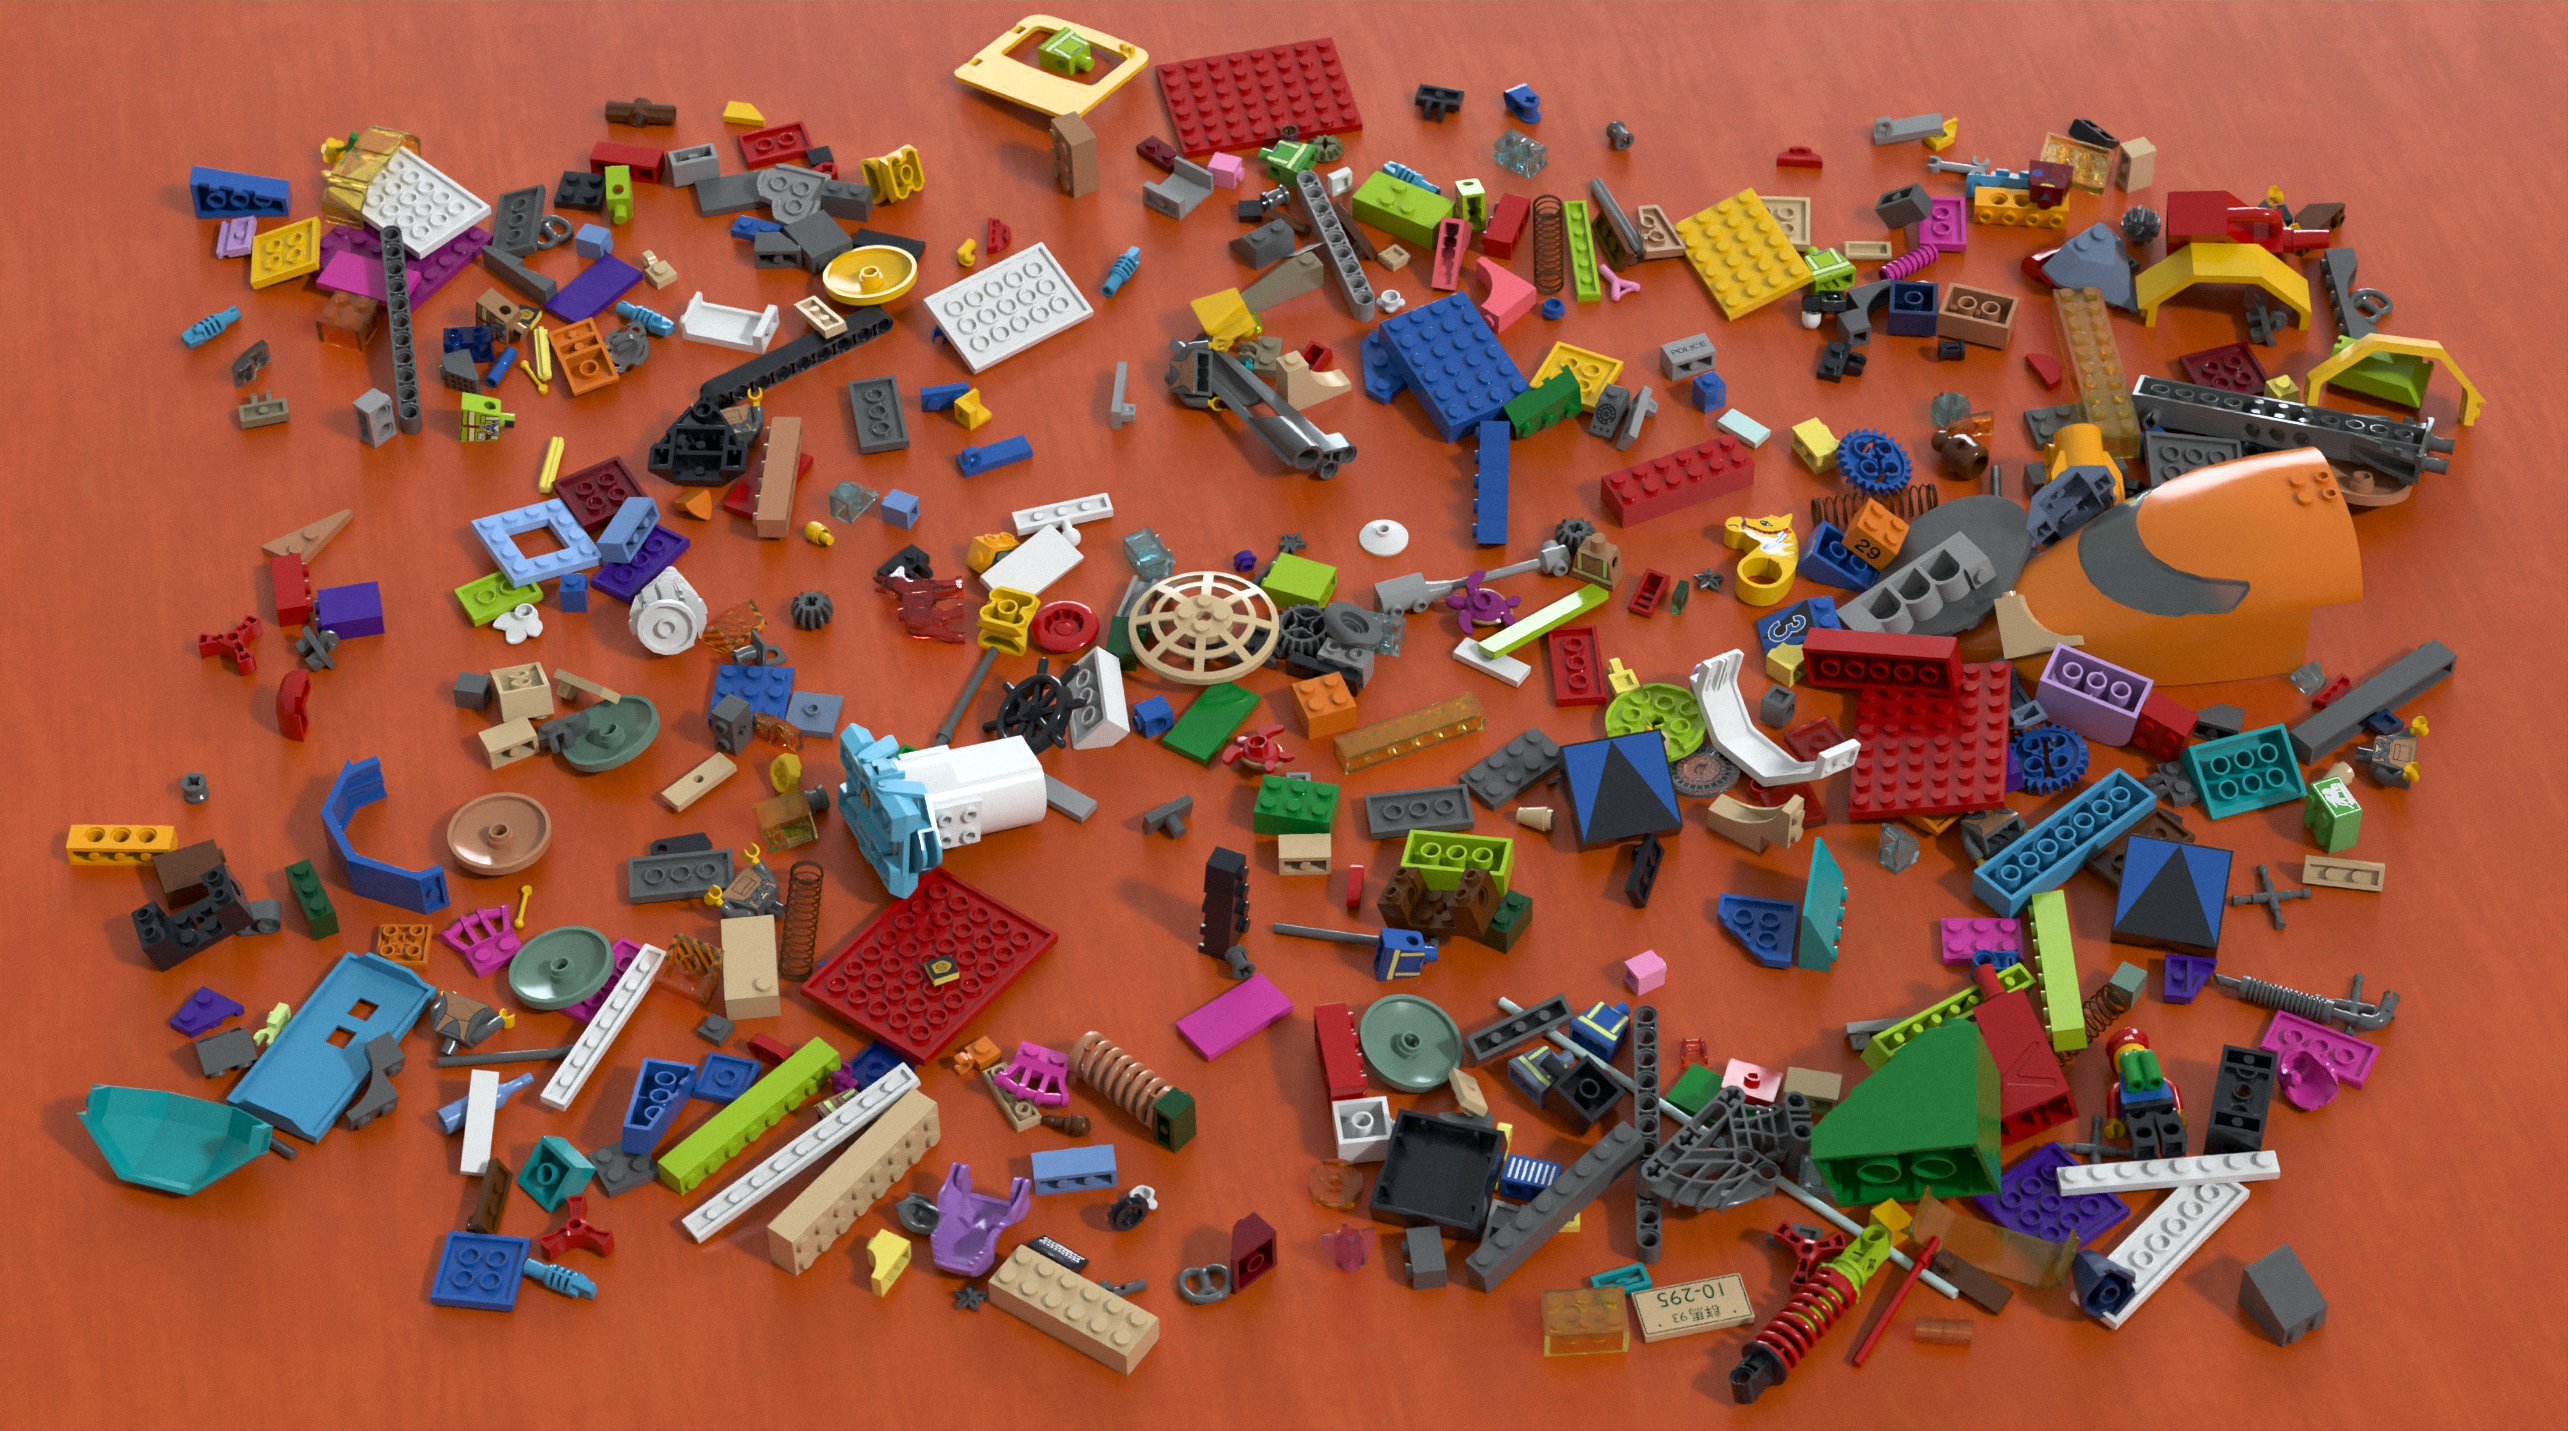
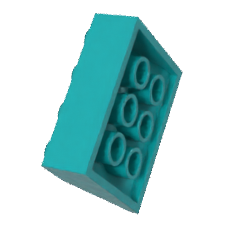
(2244, 772)
(1822, 911)

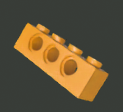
(2014, 208)
(119, 844)

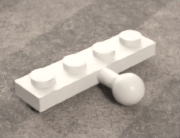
(1063, 515)

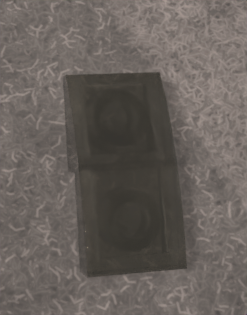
(252, 359)

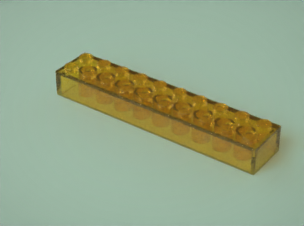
(2096, 369)

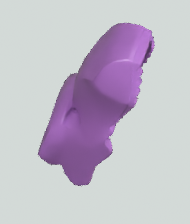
(973, 1222)

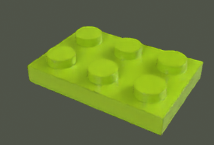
(493, 596)

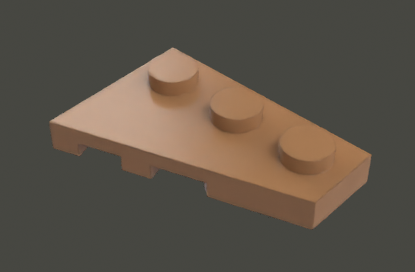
(1657, 234)

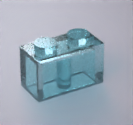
(1148, 555)

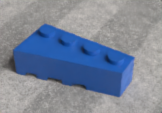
(238, 194)
(656, 1101)

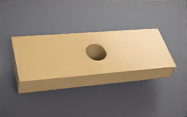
(698, 782)
(1467, 1093)
(1020, 1112)

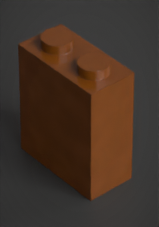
(181, 871)

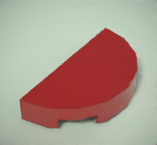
(1799, 157)
(998, 236)
(2045, 368)
(2333, 692)

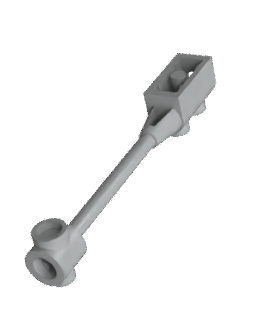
(1415, 593)

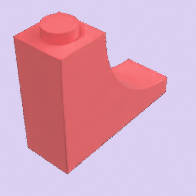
(1452, 243)
(1508, 297)

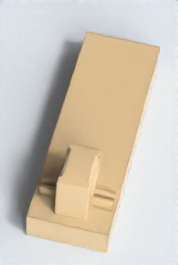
(820, 317)
(571, 683)
(2343, 873)

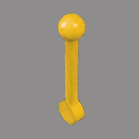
(542, 388)
(526, 891)

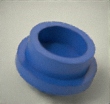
(1553, 308)

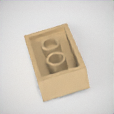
(522, 692)

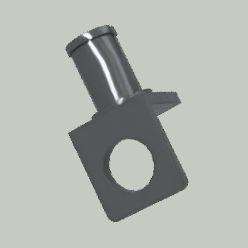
(757, 651)

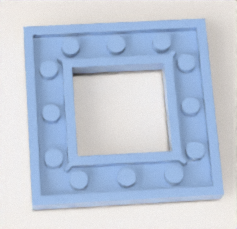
(495, 531)

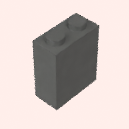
(819, 240)

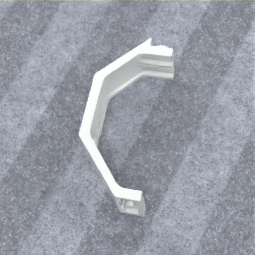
(1742, 743)

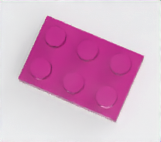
(1945, 224)
(1967, 935)

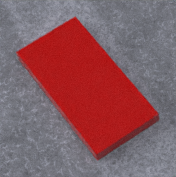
(743, 497)
(1576, 666)

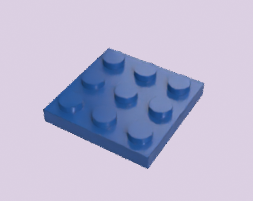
(764, 687)
(480, 1271)

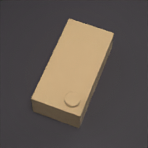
(750, 967)

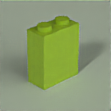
(1299, 581)

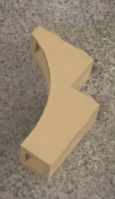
(1757, 825)

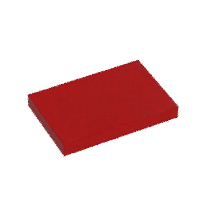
(775, 145)

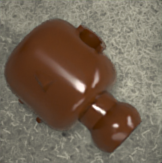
(1961, 454)

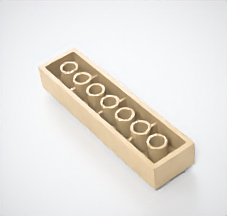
(854, 1182)

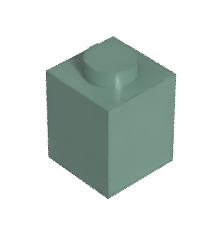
(2131, 981)

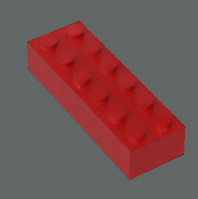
(1677, 480)
(1883, 661)

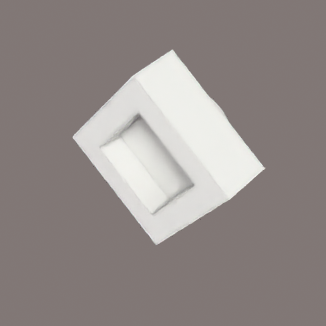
(1339, 181)

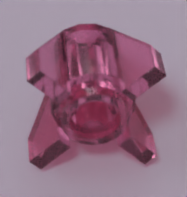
(1349, 1248)

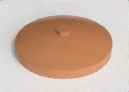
(2367, 485)
(499, 833)

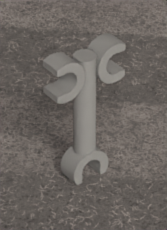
(1936, 164)

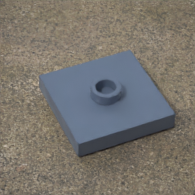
(815, 713)

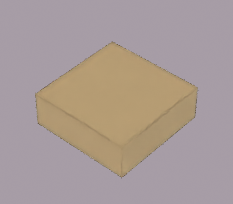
(1394, 257)

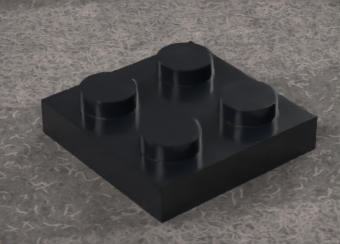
(581, 191)

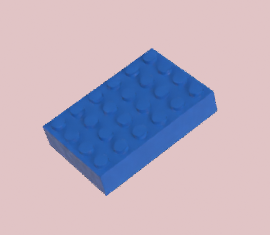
(1452, 364)

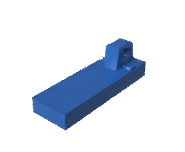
(979, 460)

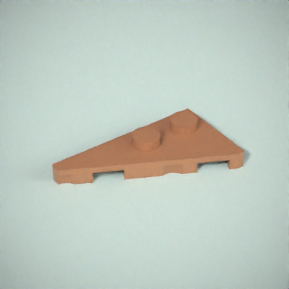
(309, 539)

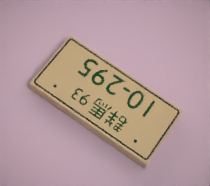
(1692, 1307)

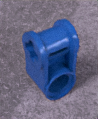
(1523, 103)
(1997, 959)

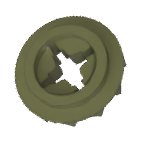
(1333, 150)

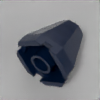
(2101, 1283)

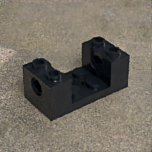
(175, 937)
(2234, 1120)

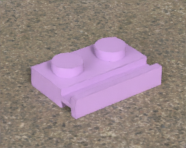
(236, 237)

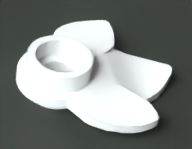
(519, 623)

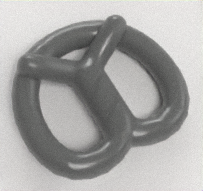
(549, 221)
(2369, 306)
(1206, 1288)

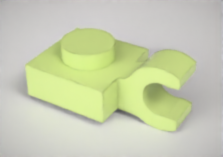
(275, 1022)

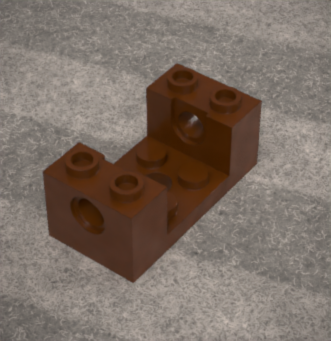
(1464, 912)

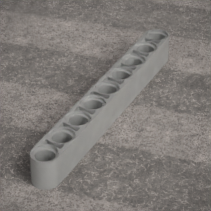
(1336, 246)

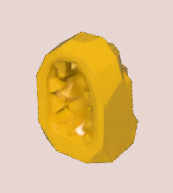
(786, 772)

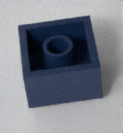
(1912, 308)

